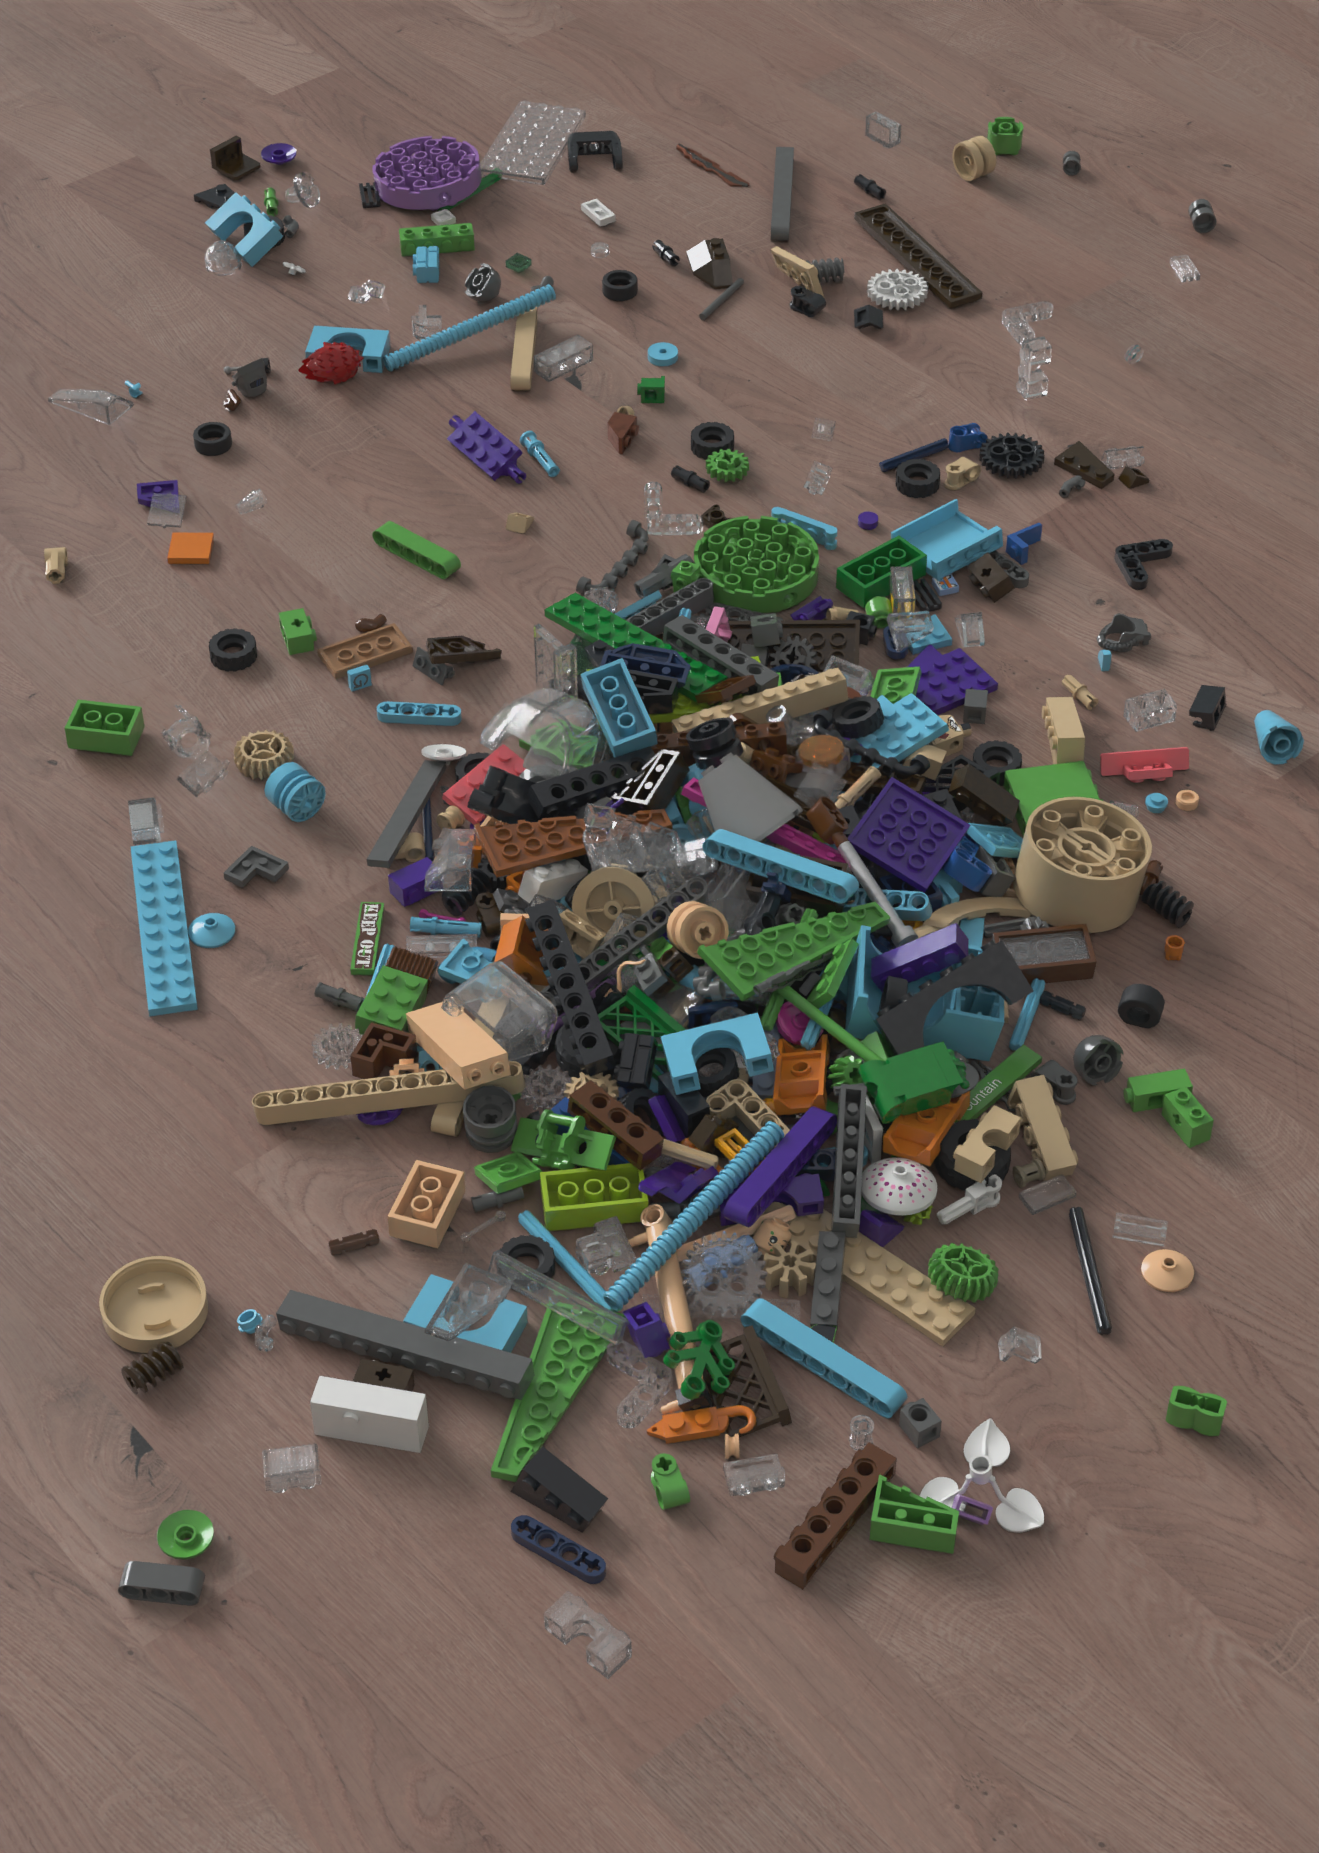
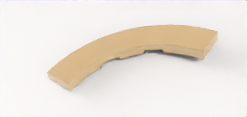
(976, 908)

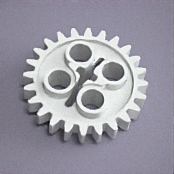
(897, 289)

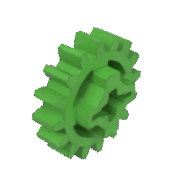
(727, 465)

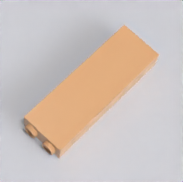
(458, 1046)

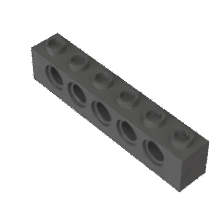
(716, 653)
(849, 1160)

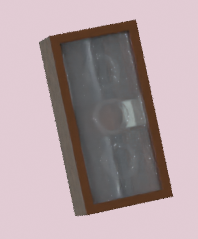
(1051, 952)

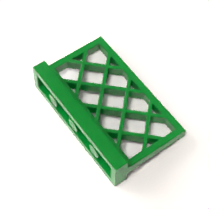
(643, 1011)

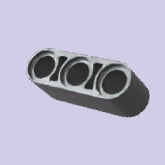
(161, 1583)

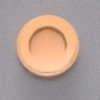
(1187, 800)

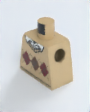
(953, 739)

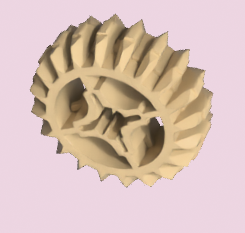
(262, 753)

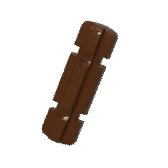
(353, 1242)

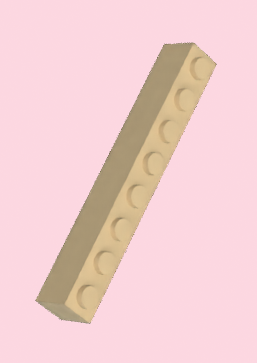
(797, 697)

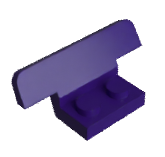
(678, 1182)

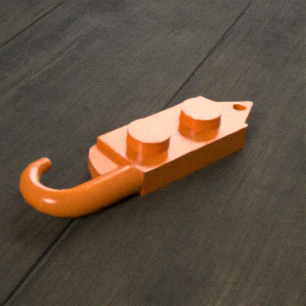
(699, 1423)

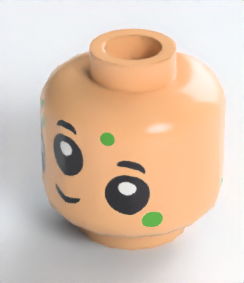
(772, 1232)

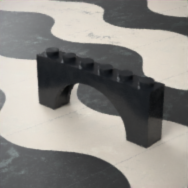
(991, 969)

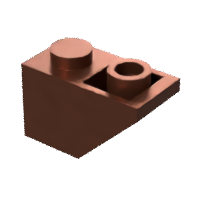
(622, 430)

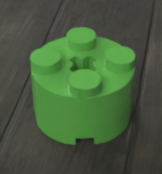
(1005, 135)

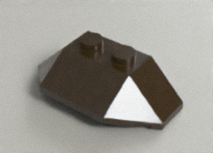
(711, 263)

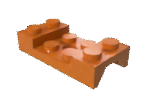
(796, 1089)
(920, 1137)

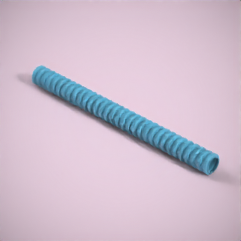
(469, 327)
(693, 1216)

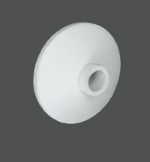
(443, 752)

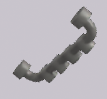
(620, 568)
(703, 984)

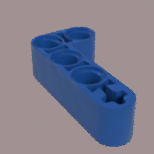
(965, 867)

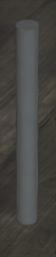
(722, 298)

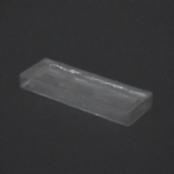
(438, 945)

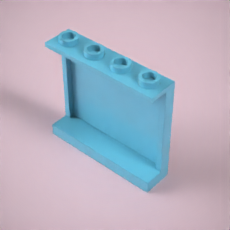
(949, 539)

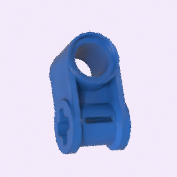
(966, 437)

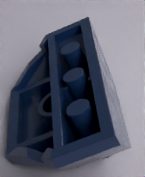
(651, 661)

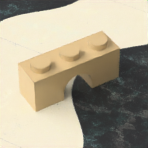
(994, 1129)

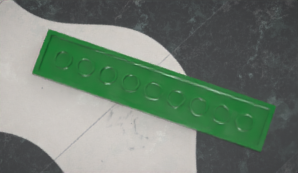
(597, 623)

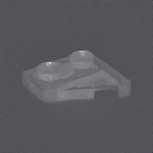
(909, 627)

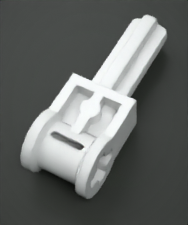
(975, 1200)

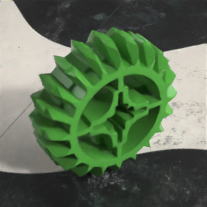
(963, 1272)

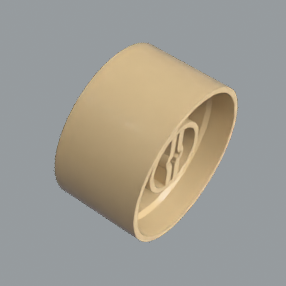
(1082, 863)

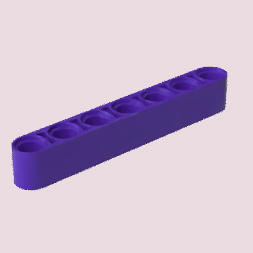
(780, 1166)

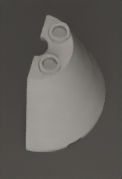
(744, 800)

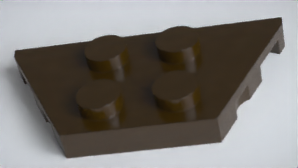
(458, 649)

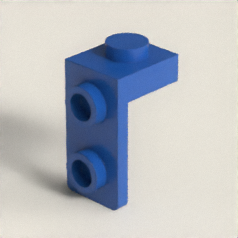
(1018, 542)

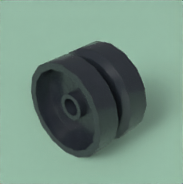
(713, 742)

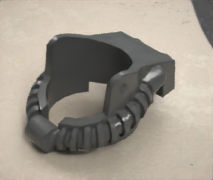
(1131, 630)

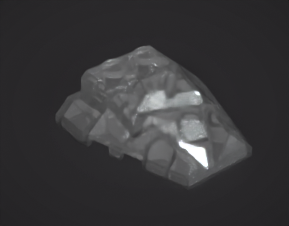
(628, 844)

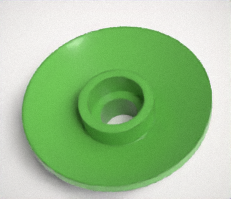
(185, 1525)

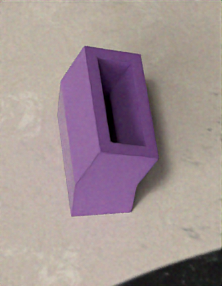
(987, 1509)

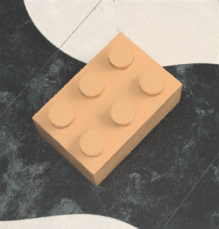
(426, 1204)

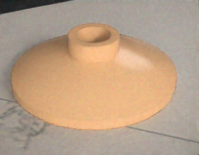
(1167, 1270)

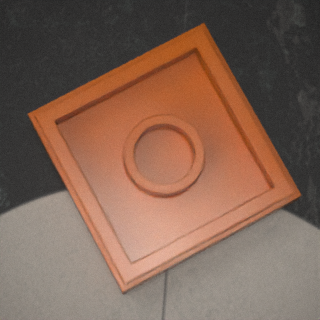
(190, 548)

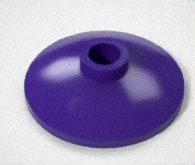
(278, 153)

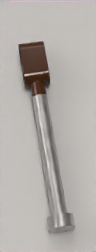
(831, 827)

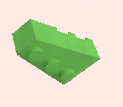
(912, 1520)

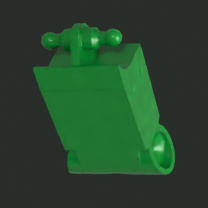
(913, 1080)

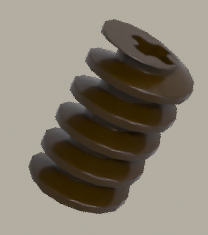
(151, 1366)

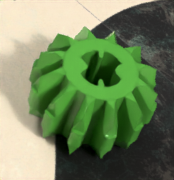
(845, 1071)

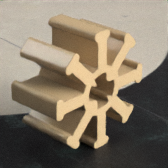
(789, 1269)

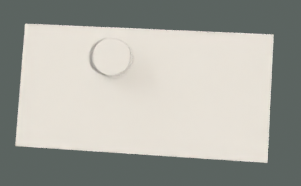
(369, 1414)

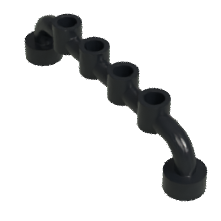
(918, 764)

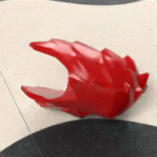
(332, 363)

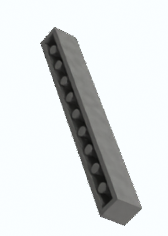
(405, 1345)

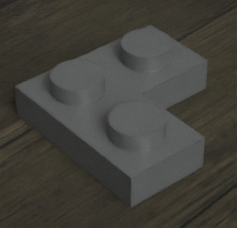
(255, 862)

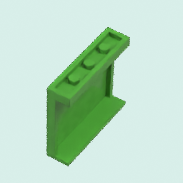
(1045, 783)

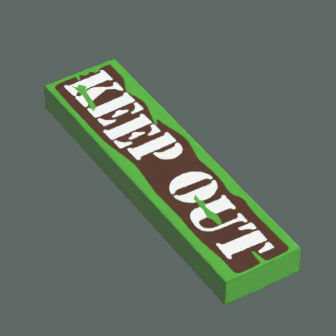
(367, 938)

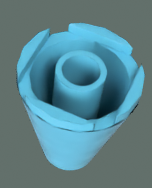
(1277, 737)

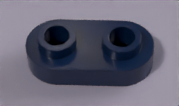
(890, 646)

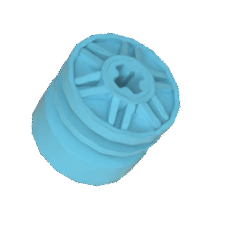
(295, 791)

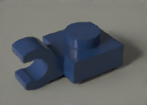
(775, 886)

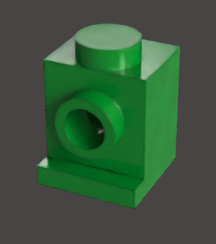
(652, 390)

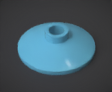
(211, 930)

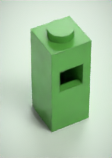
(1148, 1090)

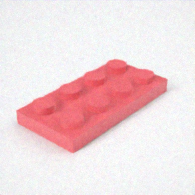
(460, 792)

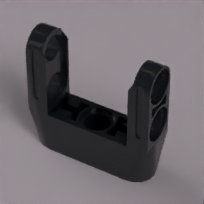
(610, 145)

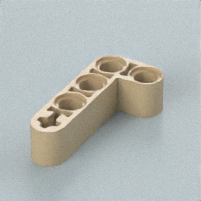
(742, 1105)

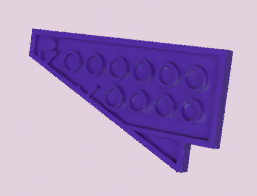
(947, 678)

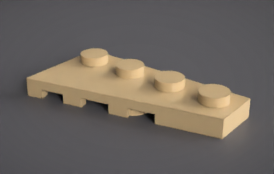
(799, 269)

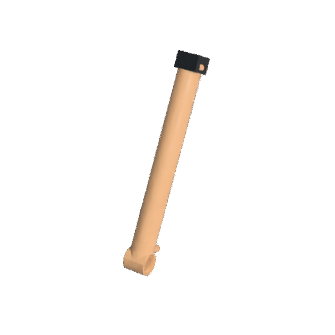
(673, 1305)

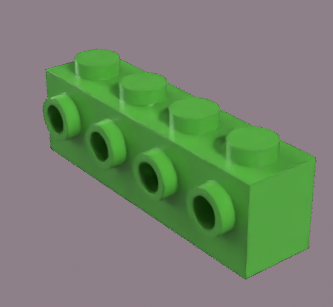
(446, 237)

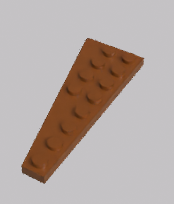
(550, 840)

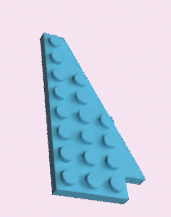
(905, 729)

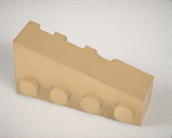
(1064, 730)
(1043, 1126)

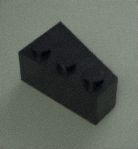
(656, 691)

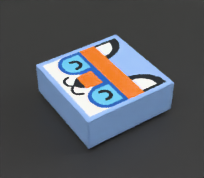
(946, 585)

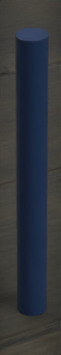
(427, 830)

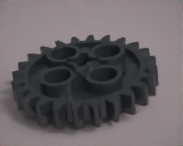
(1011, 455)

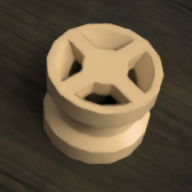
(451, 818)

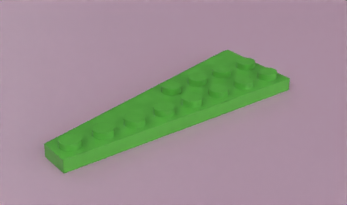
(777, 949)
(561, 1364)

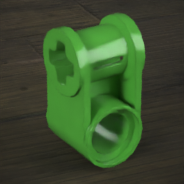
(668, 1482)

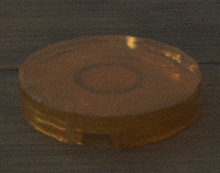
(822, 750)

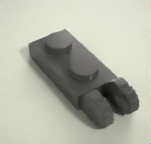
(650, 972)

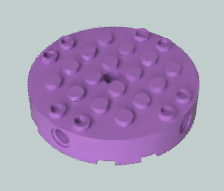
(432, 178)

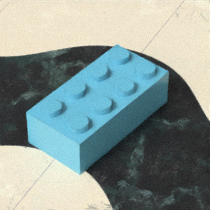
(619, 708)

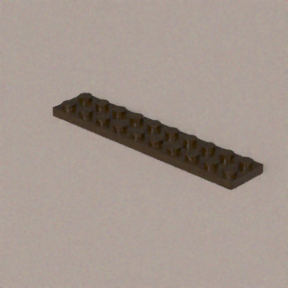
(918, 255)

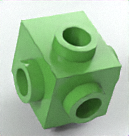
(685, 574)

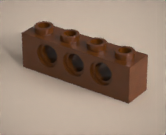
(605, 1115)

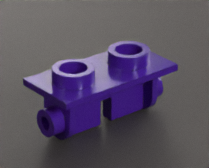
(813, 610)

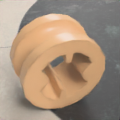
(732, 1446)

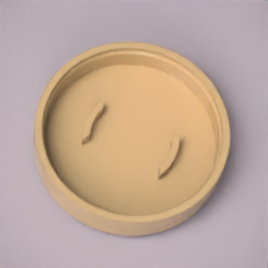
(153, 1303)

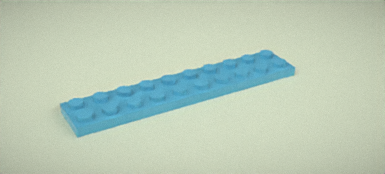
(163, 928)

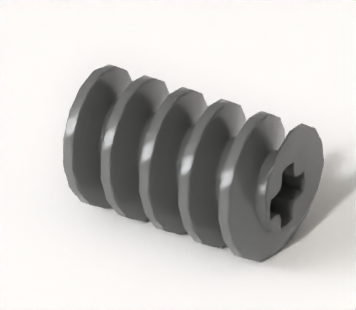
(829, 269)

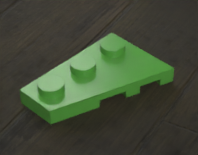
(833, 974)

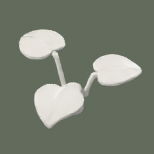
(983, 1450)

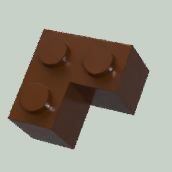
(381, 1047)

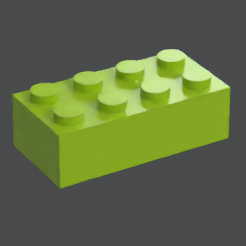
(591, 1195)

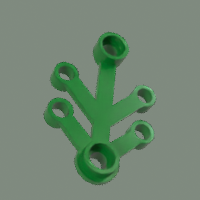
(710, 1336)

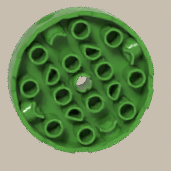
(758, 563)

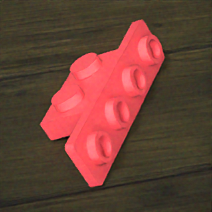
(1145, 764)

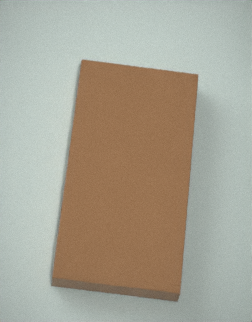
(365, 649)

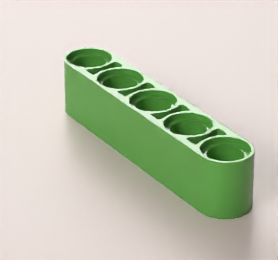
(416, 550)

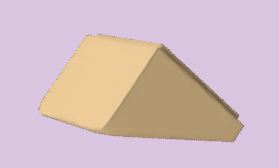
(519, 522)

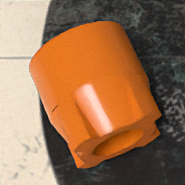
(1174, 947)

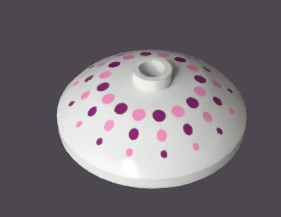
(898, 1186)

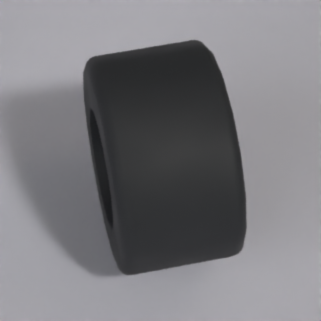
(1141, 1006)

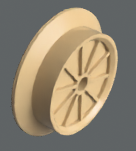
(608, 888)

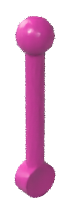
(424, 914)

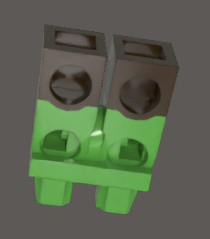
(670, 961)

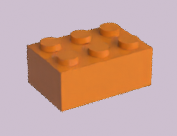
(519, 952)

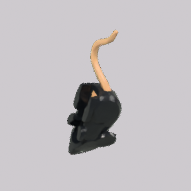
(609, 994)

